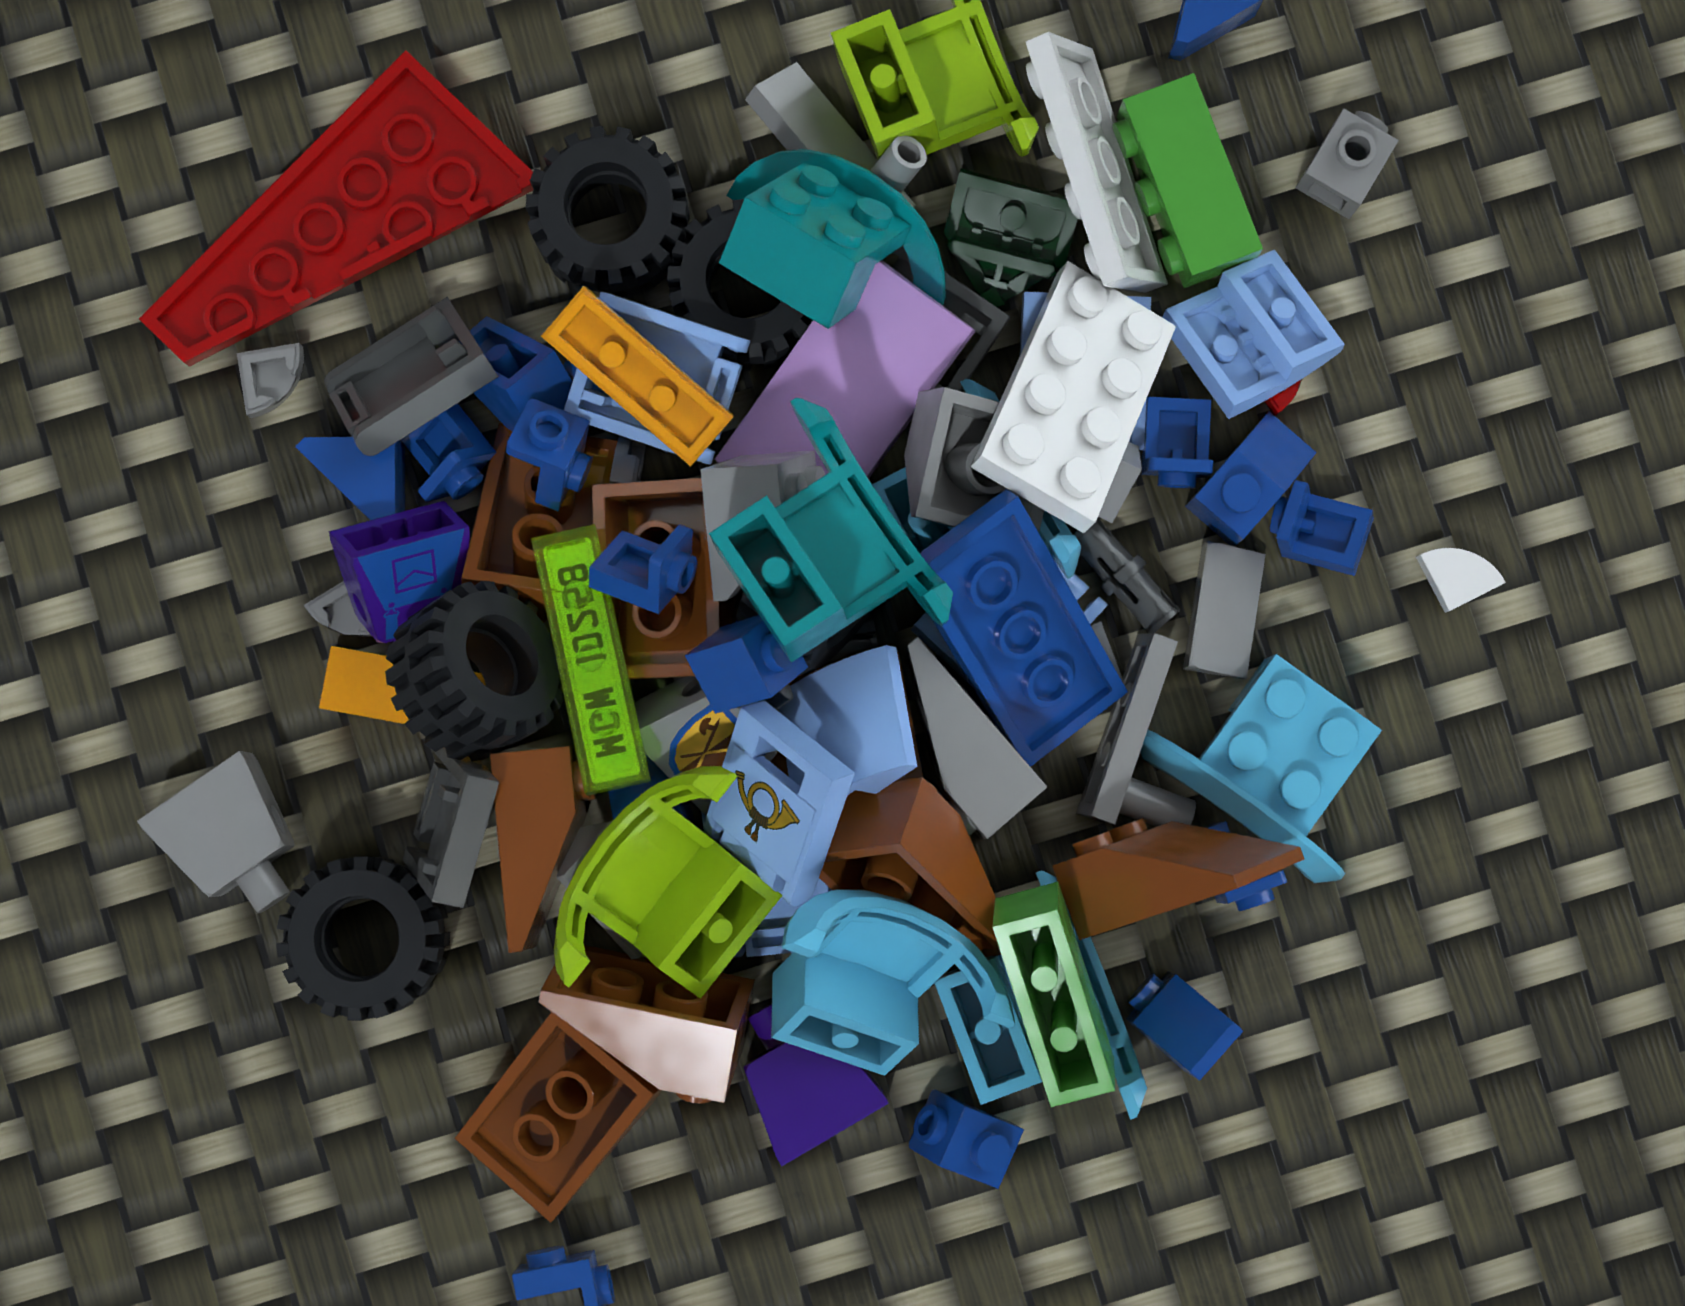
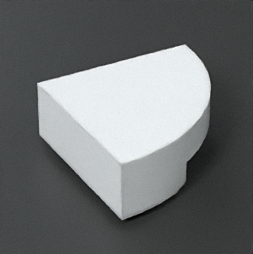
(1458, 575)

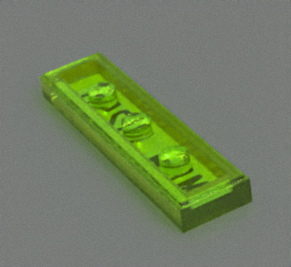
(590, 663)

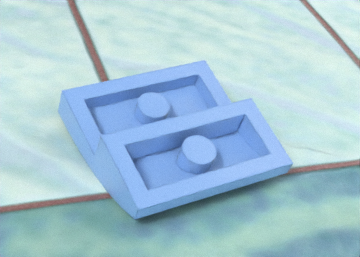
(1252, 334)
(858, 717)

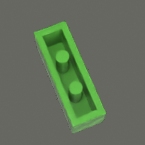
(1186, 181)
(1054, 994)

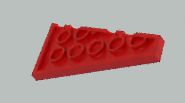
(365, 194)

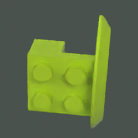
(932, 80)
(665, 887)

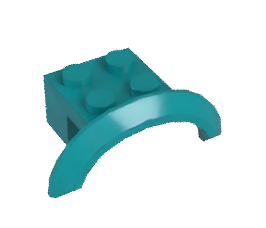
(819, 228)
(825, 550)

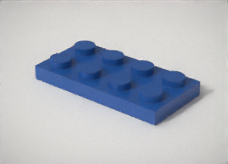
(1020, 629)

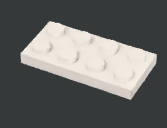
(1101, 180)
(1074, 397)

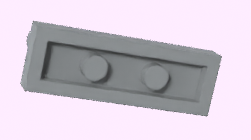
(807, 120)
(1110, 782)

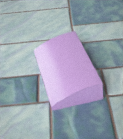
(859, 371)

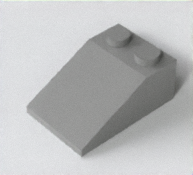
(969, 755)

